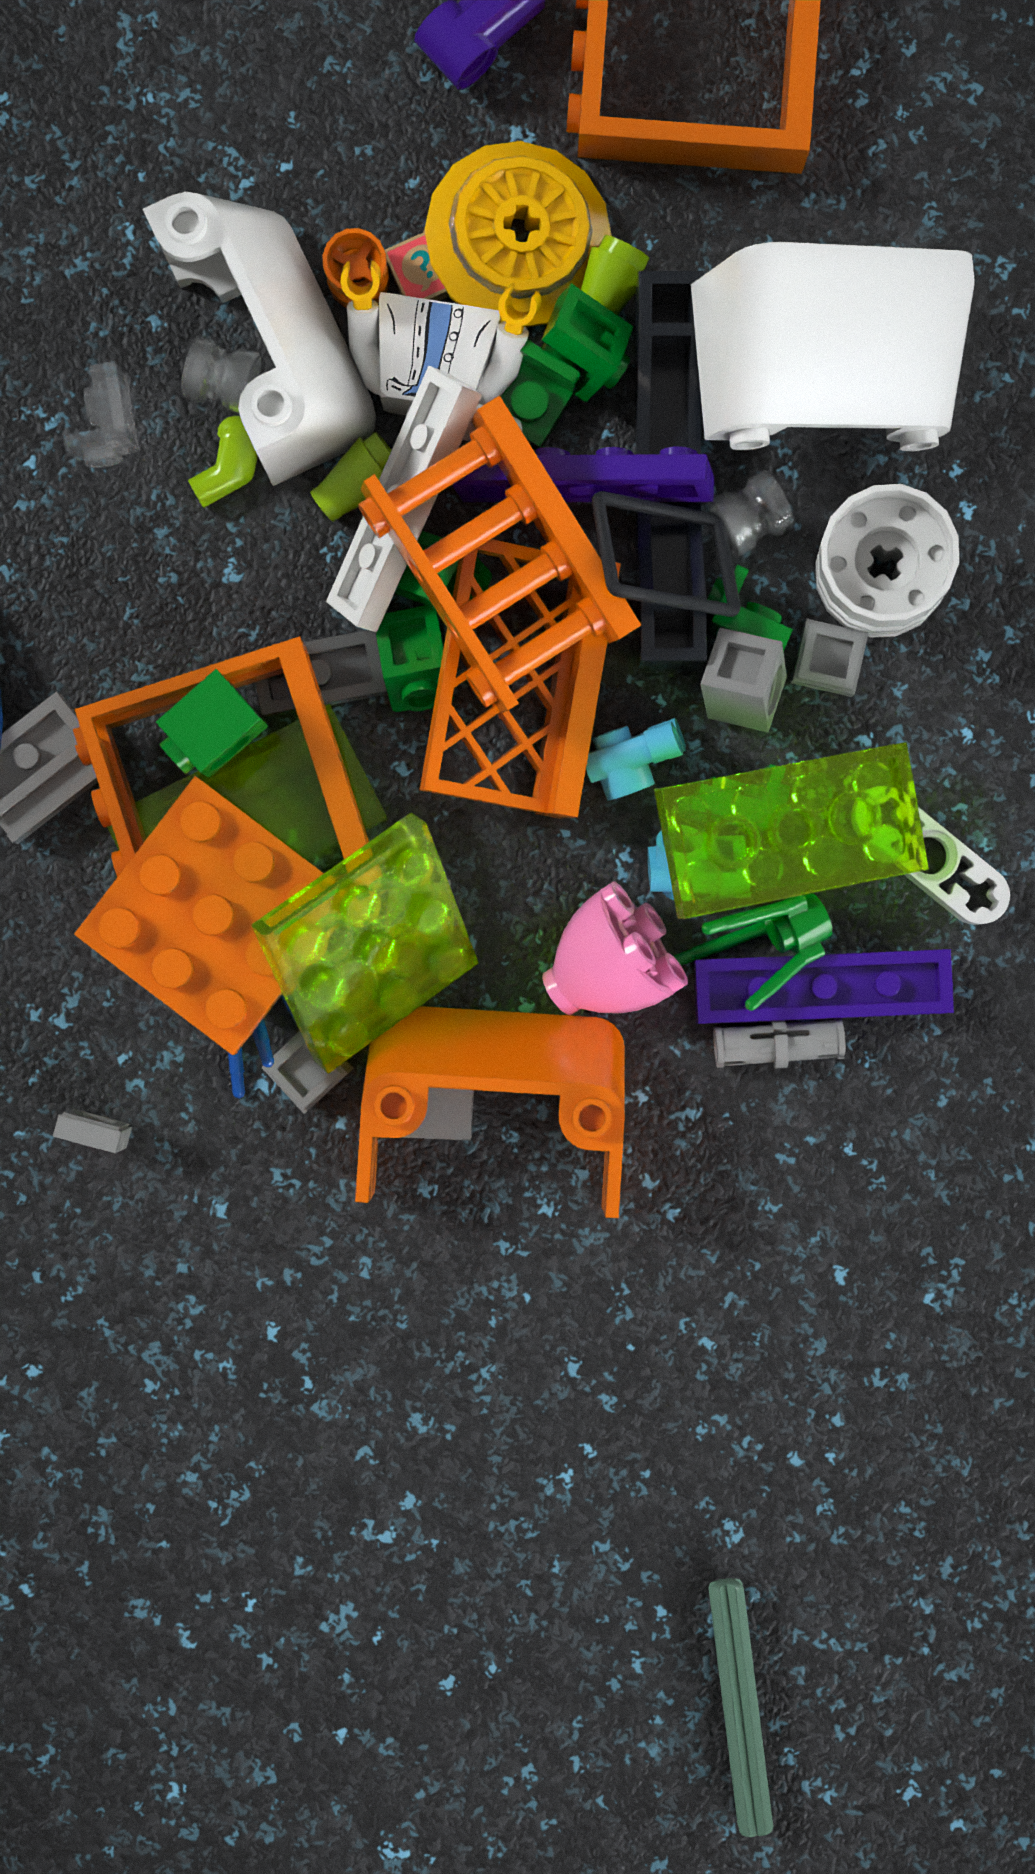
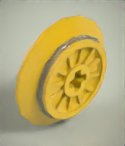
(473, 216)

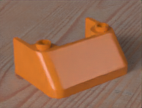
(497, 1053)

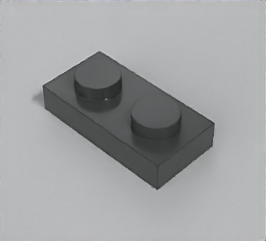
(345, 670)

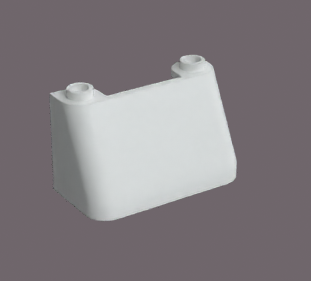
(831, 340)
(315, 395)

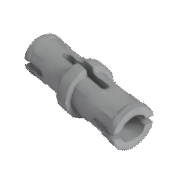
(779, 1043)

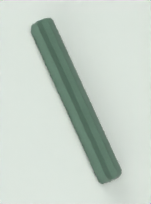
(740, 1707)

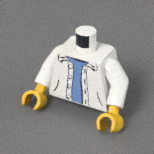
(407, 334)

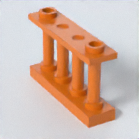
(528, 500)

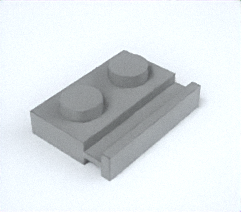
(40, 768)

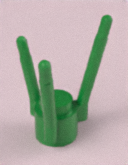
(791, 925)

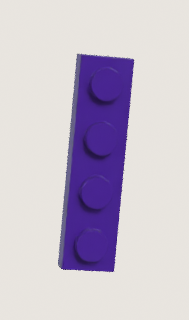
(671, 476)
(826, 987)

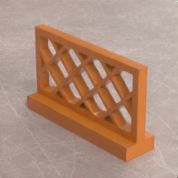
(569, 704)

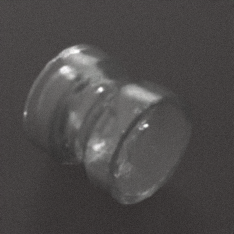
(214, 373)
(753, 512)

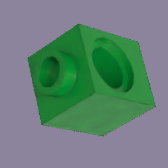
(209, 726)

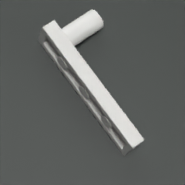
(430, 432)

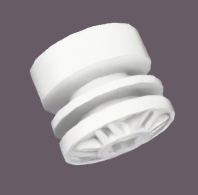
(892, 525)

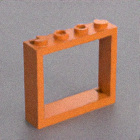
(698, 143)
(114, 797)

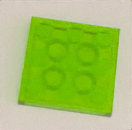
(367, 942)

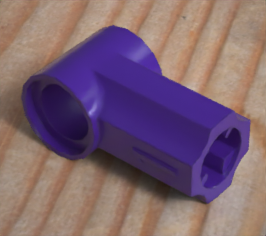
(467, 34)

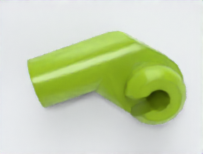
(233, 466)

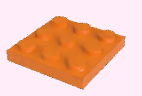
(187, 910)

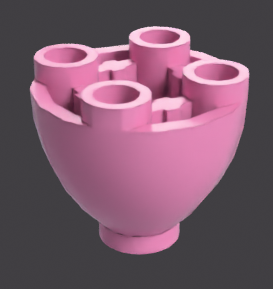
(612, 958)

